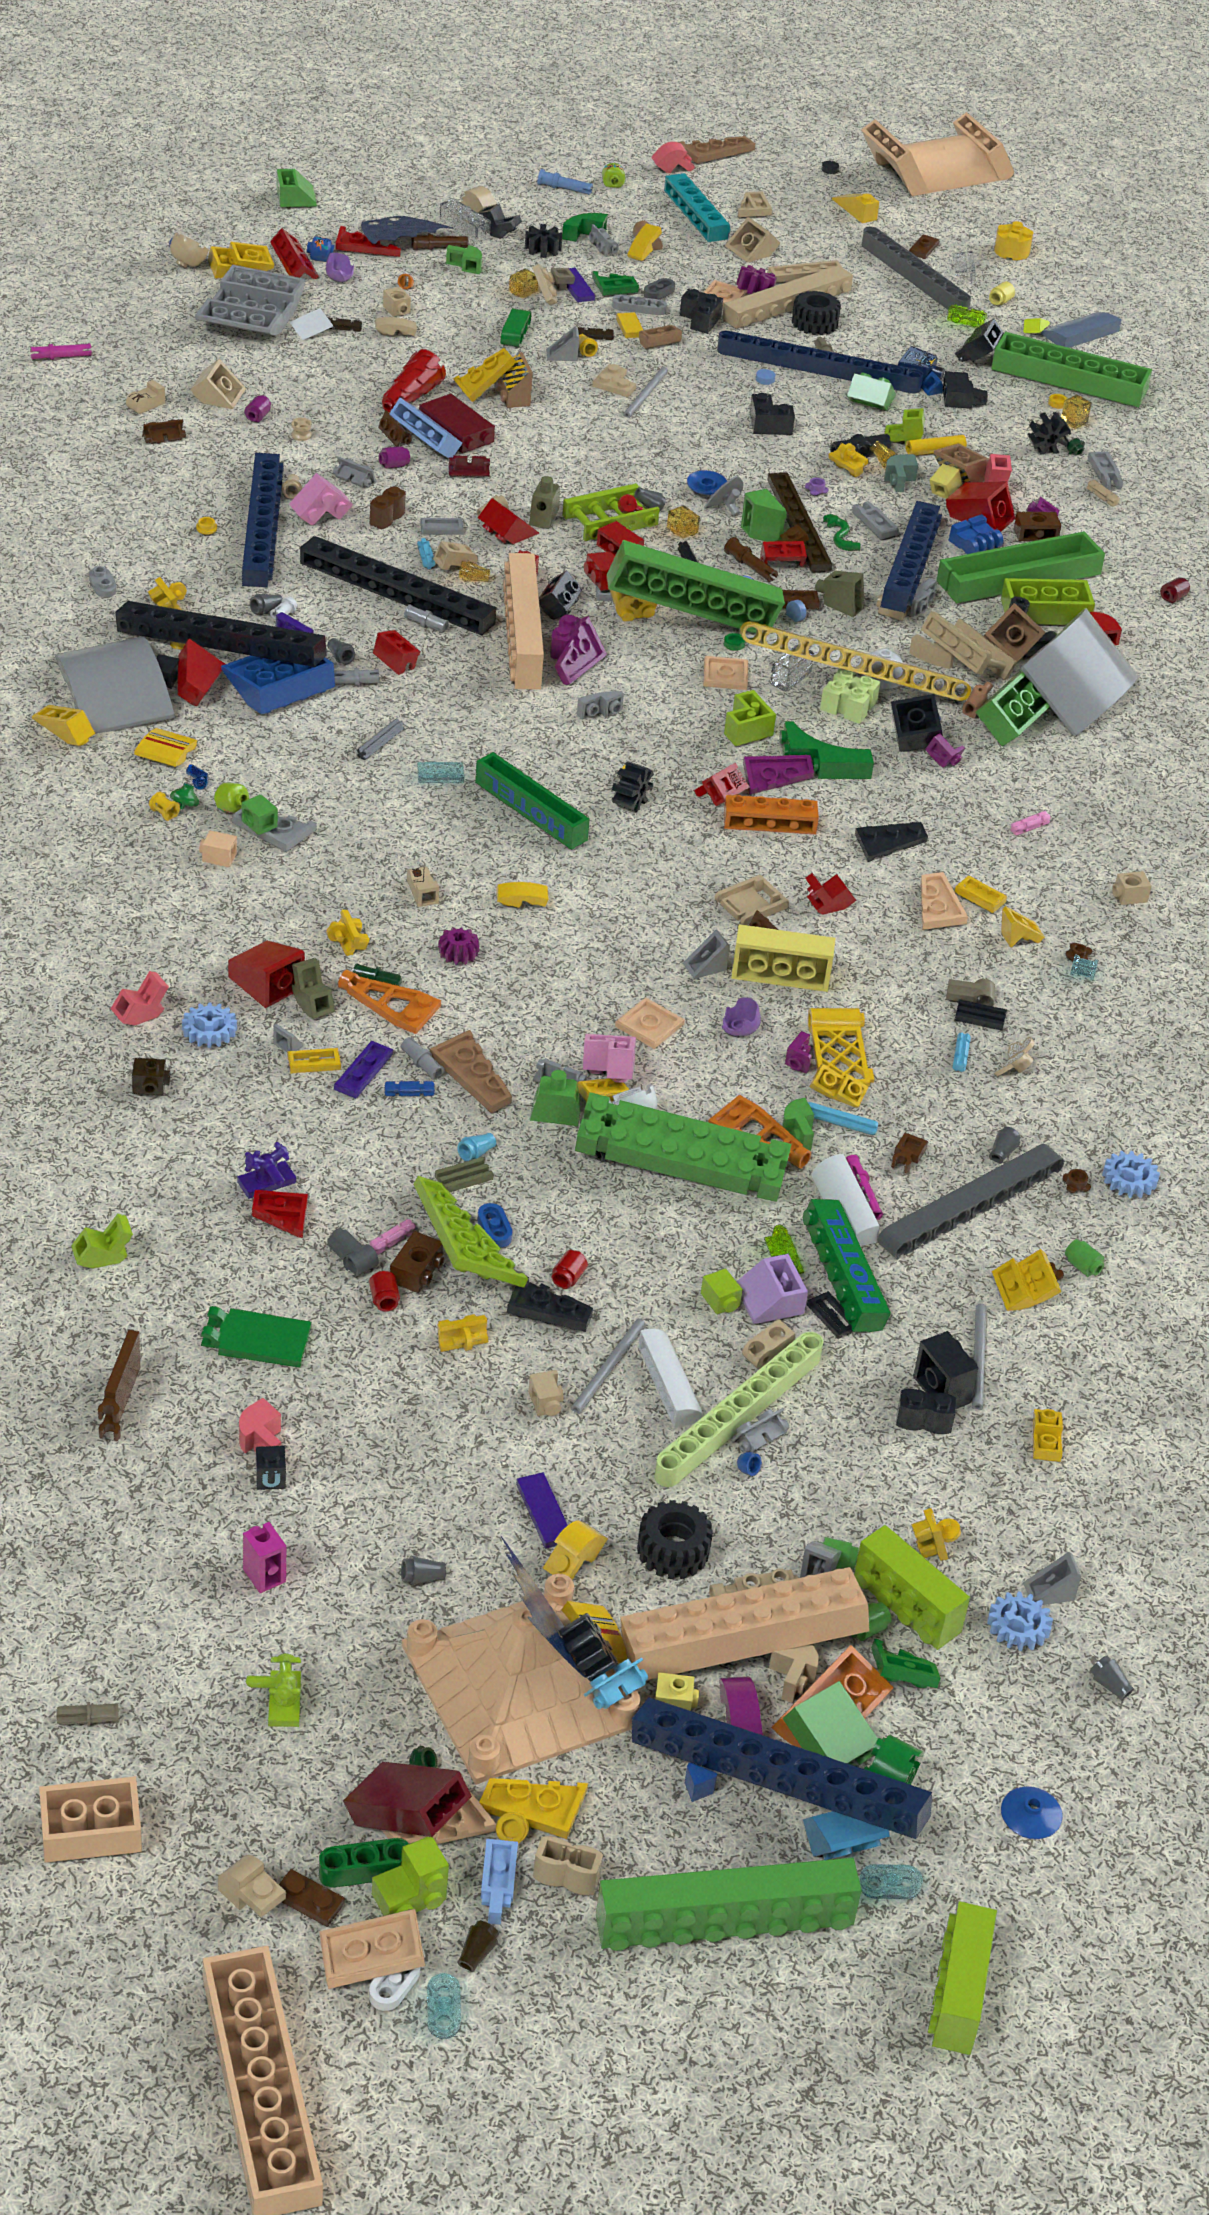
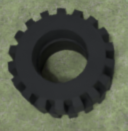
(816, 312)
(674, 1556)

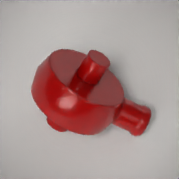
(628, 504)

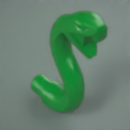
(834, 520)

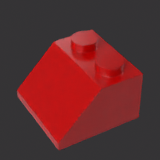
(505, 523)

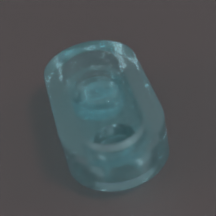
(889, 1880)
(443, 2008)

